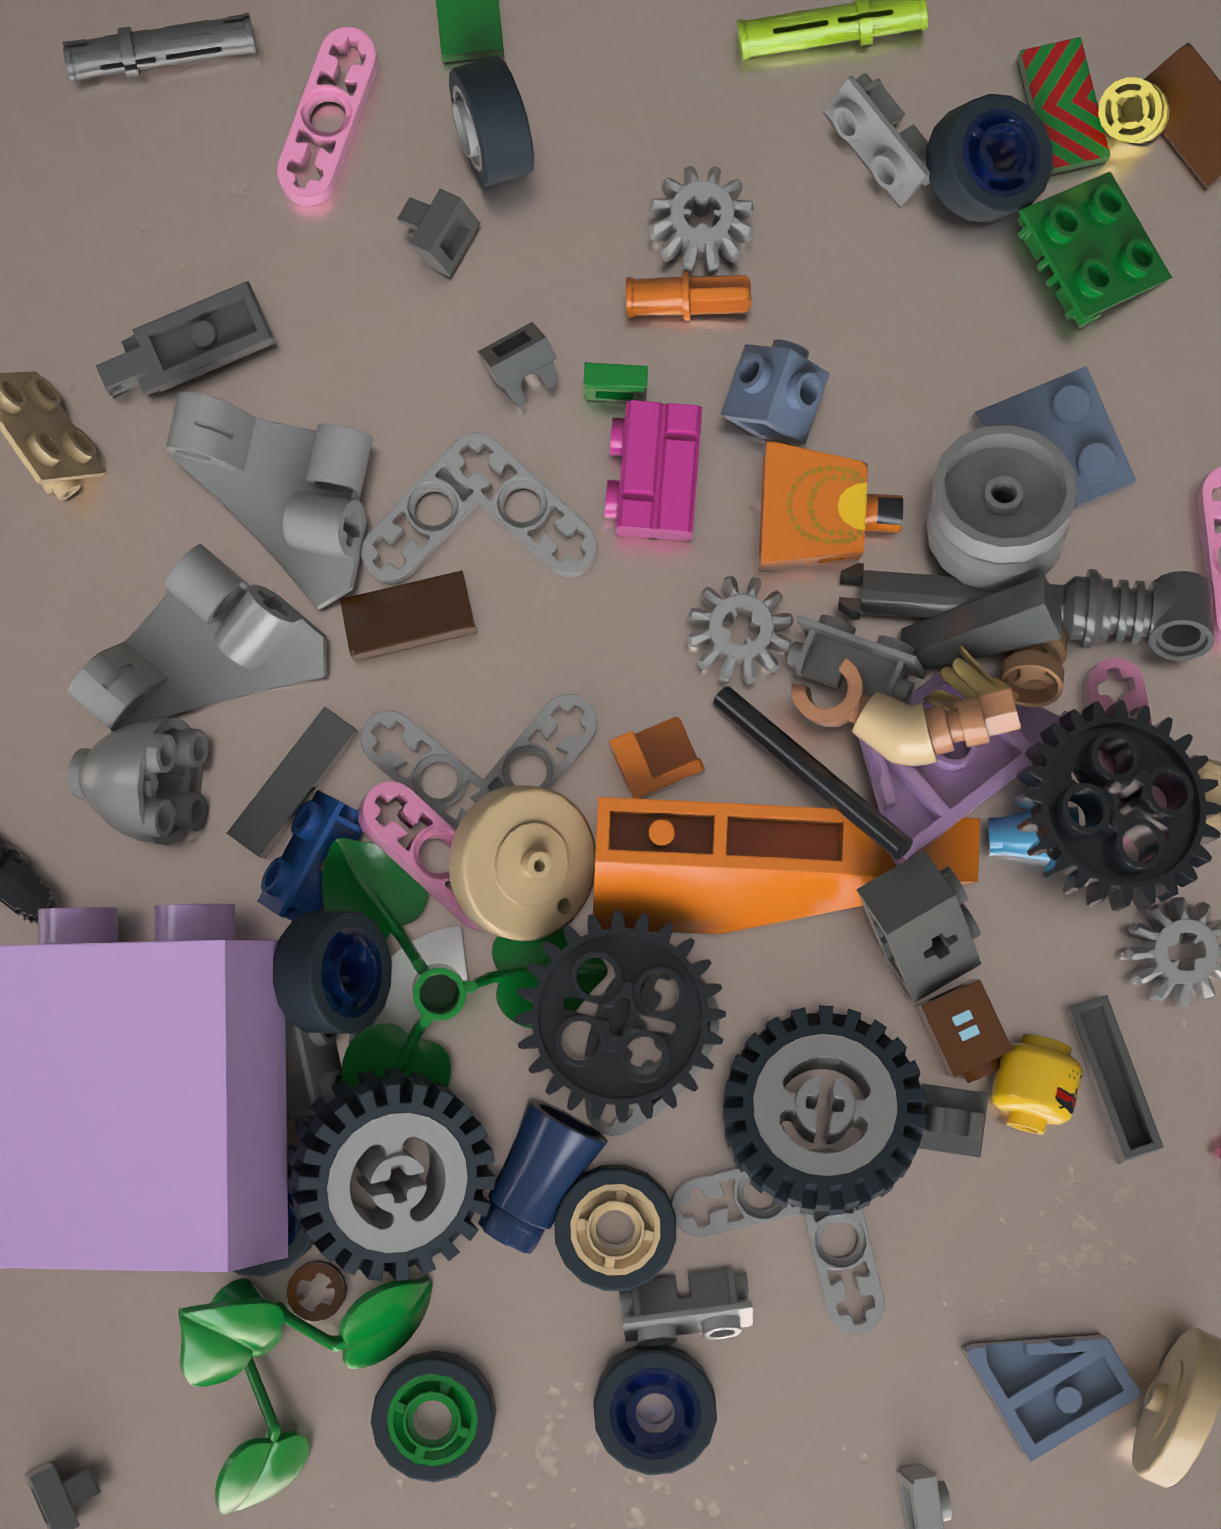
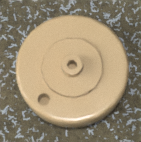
(522, 862)
(1179, 1409)

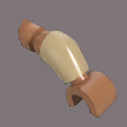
(910, 732)

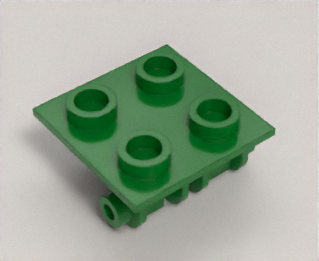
(1091, 247)

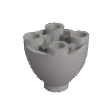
(145, 779)

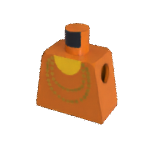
(818, 509)

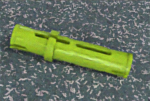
(830, 25)

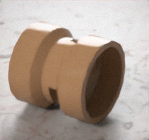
(1036, 672)

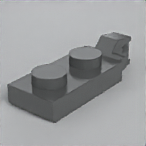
(189, 343)

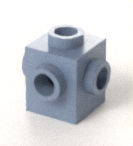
(775, 392)

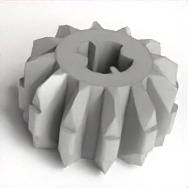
(701, 198)
(760, 622)
(1167, 933)

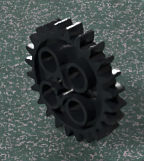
(1118, 806)
(605, 1074)

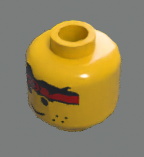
(1037, 1084)

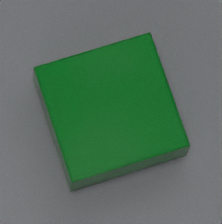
(469, 29)
(614, 382)

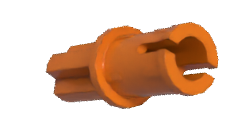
(688, 295)

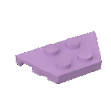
(938, 795)

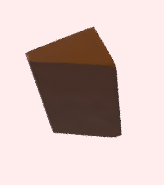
(1194, 111)
(407, 615)

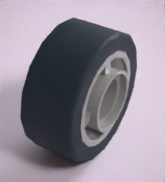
(491, 121)

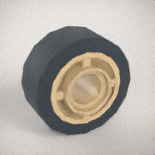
(623, 1264)

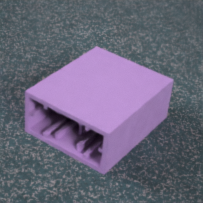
(142, 1096)

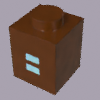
(965, 1031)

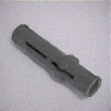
(147, 49)

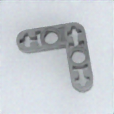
(465, 496)
(499, 774)
(832, 1291)

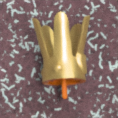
(967, 680)

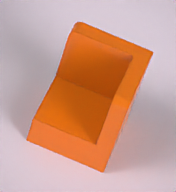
(656, 758)

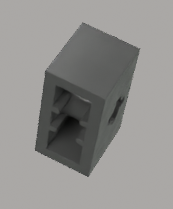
(922, 924)

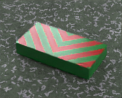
(1065, 101)

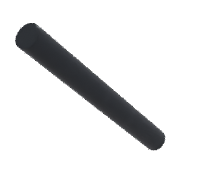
(813, 773)

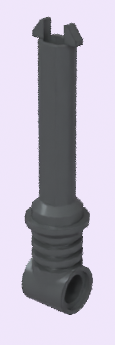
(1171, 614)

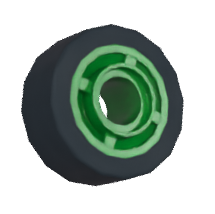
(424, 1452)

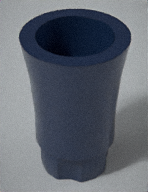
(540, 1168)

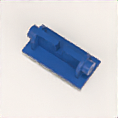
(293, 880)

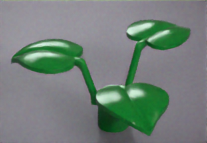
(369, 881)
(242, 1324)

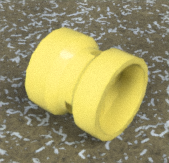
(1143, 115)

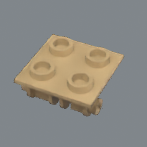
(44, 434)

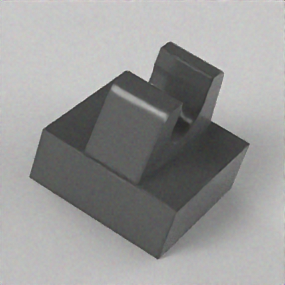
(439, 230)
(516, 357)
(954, 1120)
(59, 1495)

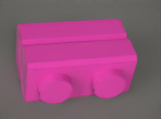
(657, 470)

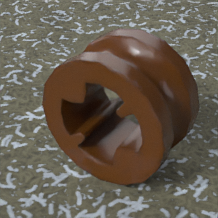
(326, 1307)

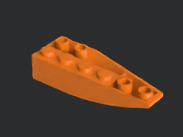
(742, 863)

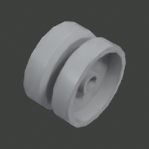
(1000, 507)

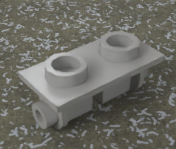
(865, 119)
(882, 663)
(318, 1071)
(709, 1310)

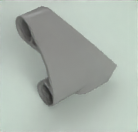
(283, 485)
(201, 647)

